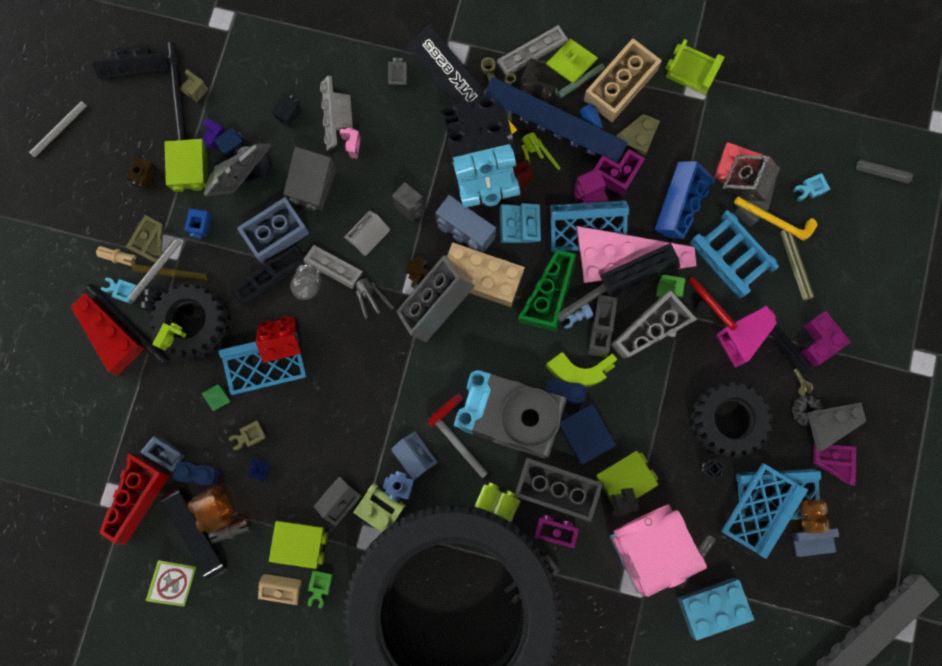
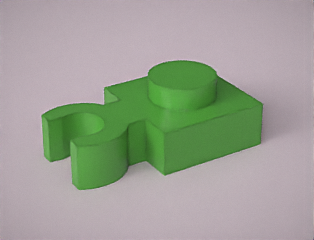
(319, 584)

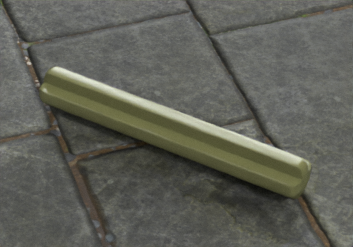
(797, 265)

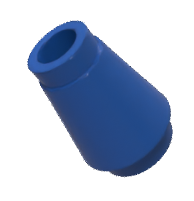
(590, 115)

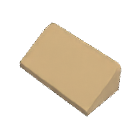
(279, 589)

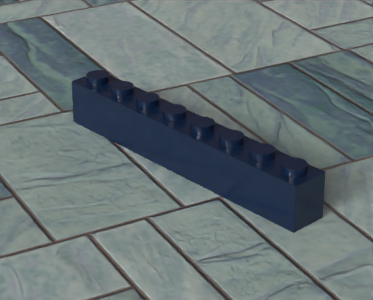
(559, 122)

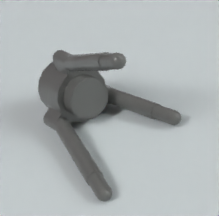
(365, 289)

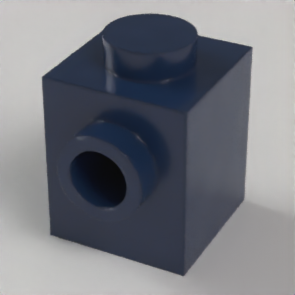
(230, 142)

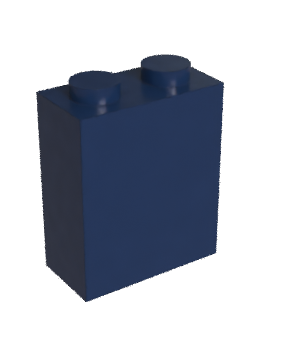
(586, 433)

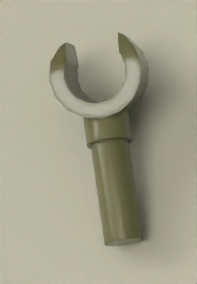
(805, 385)

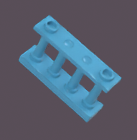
(728, 272)

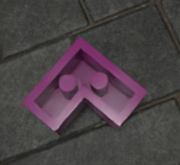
(620, 176)
(590, 188)
(827, 339)

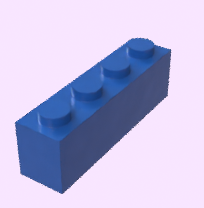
(683, 199)

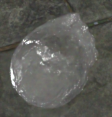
(305, 282)

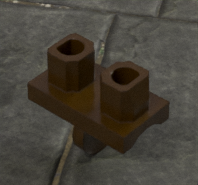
(417, 271)

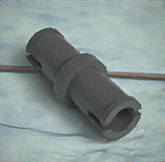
(230, 531)

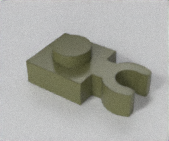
(250, 435)

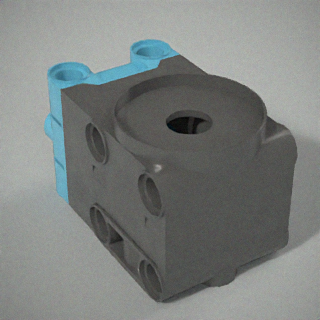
(511, 414)

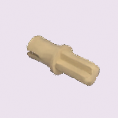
(115, 256)

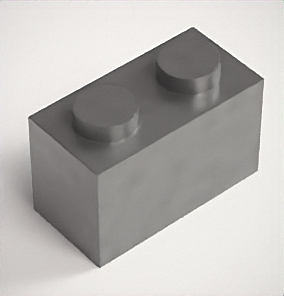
(408, 202)

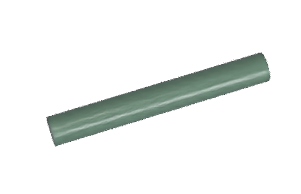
(569, 88)

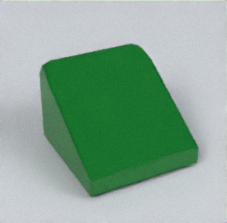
(216, 397)

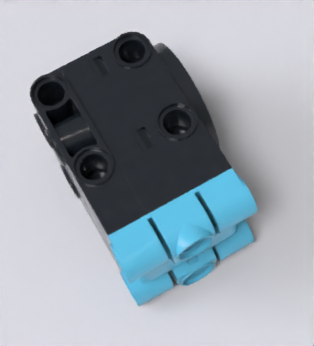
(481, 151)

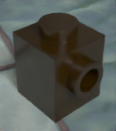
(141, 172)

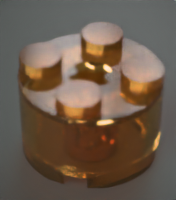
(211, 510)

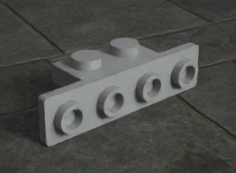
(336, 112)

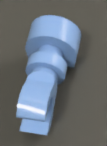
(578, 315)

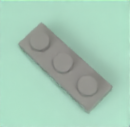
(333, 266)

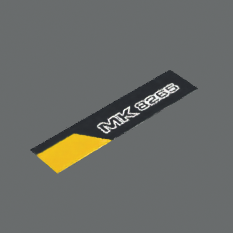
(446, 68)

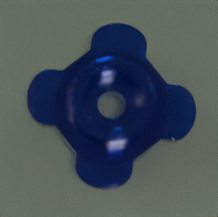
(253, 470)

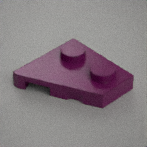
(838, 461)

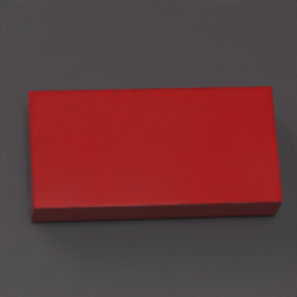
(445, 410)

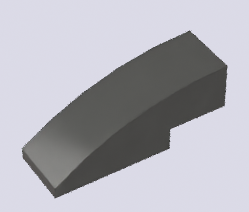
(602, 326)

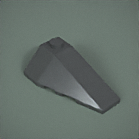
(232, 172)

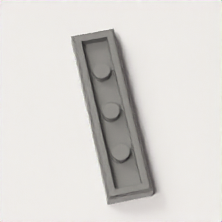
(533, 49)

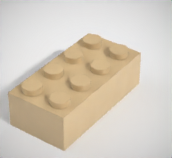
(622, 80)
(492, 276)

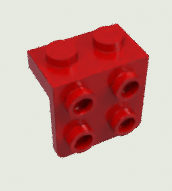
(277, 339)

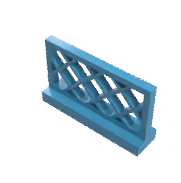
(584, 211)
(250, 349)
(798, 476)
(780, 517)

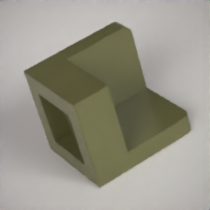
(193, 87)

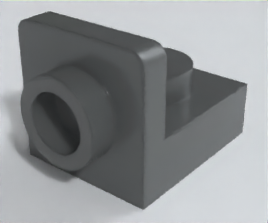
(397, 71)

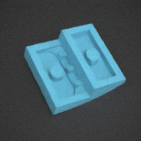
(520, 223)

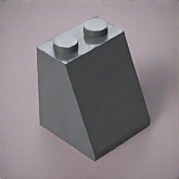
(309, 179)

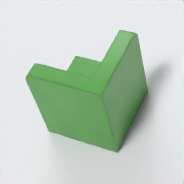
(670, 283)

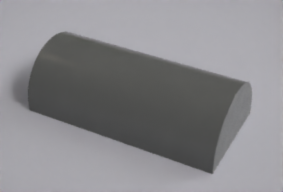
(558, 489)

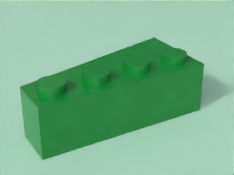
(550, 293)

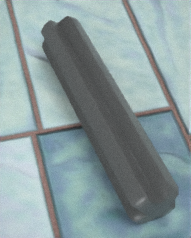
(884, 171)

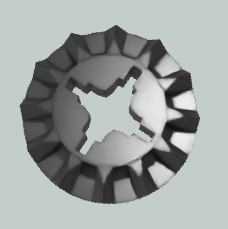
(800, 405)

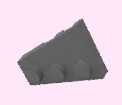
(834, 423)

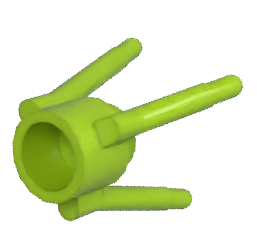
(532, 144)

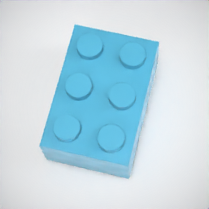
(715, 608)

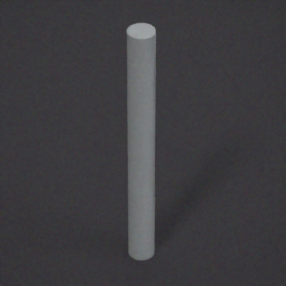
(58, 129)
(154, 270)
(462, 449)

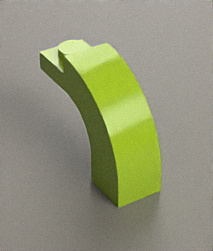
(569, 373)

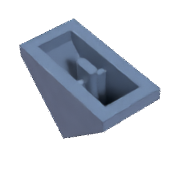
(162, 453)

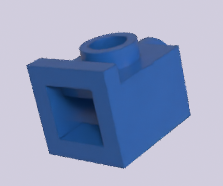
(195, 218)

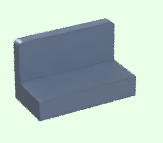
(414, 455)
(814, 543)

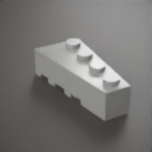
(657, 322)

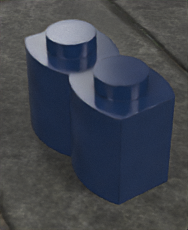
(573, 392)
(197, 473)

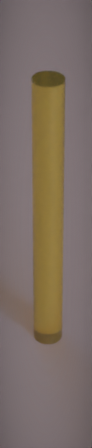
(171, 272)

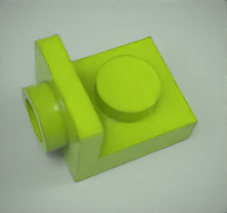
(165, 335)

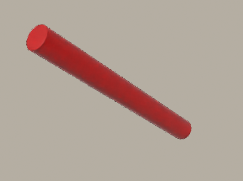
(712, 303)

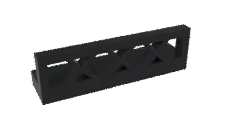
(640, 270)

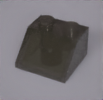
(752, 177)

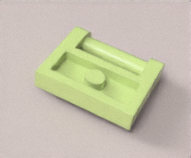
(375, 514)

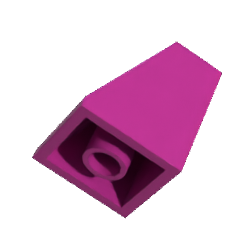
(748, 335)

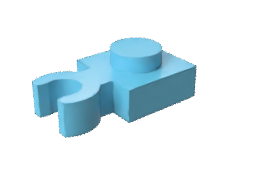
(813, 186)
(120, 290)

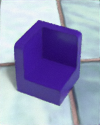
(213, 131)

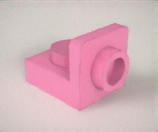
(353, 141)

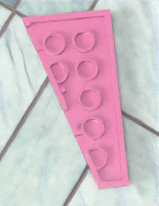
(607, 250)

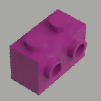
(554, 532)

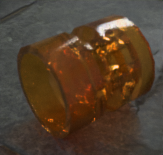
(814, 516)

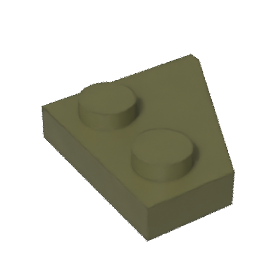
(639, 133)
(147, 239)

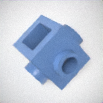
(404, 491)

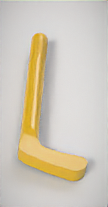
(810, 226)

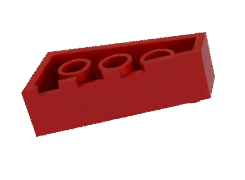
(110, 339)
(132, 499)

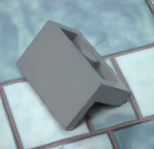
(367, 233)

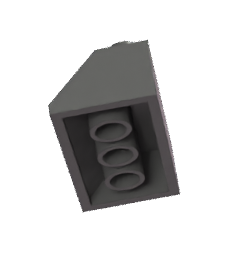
(435, 299)

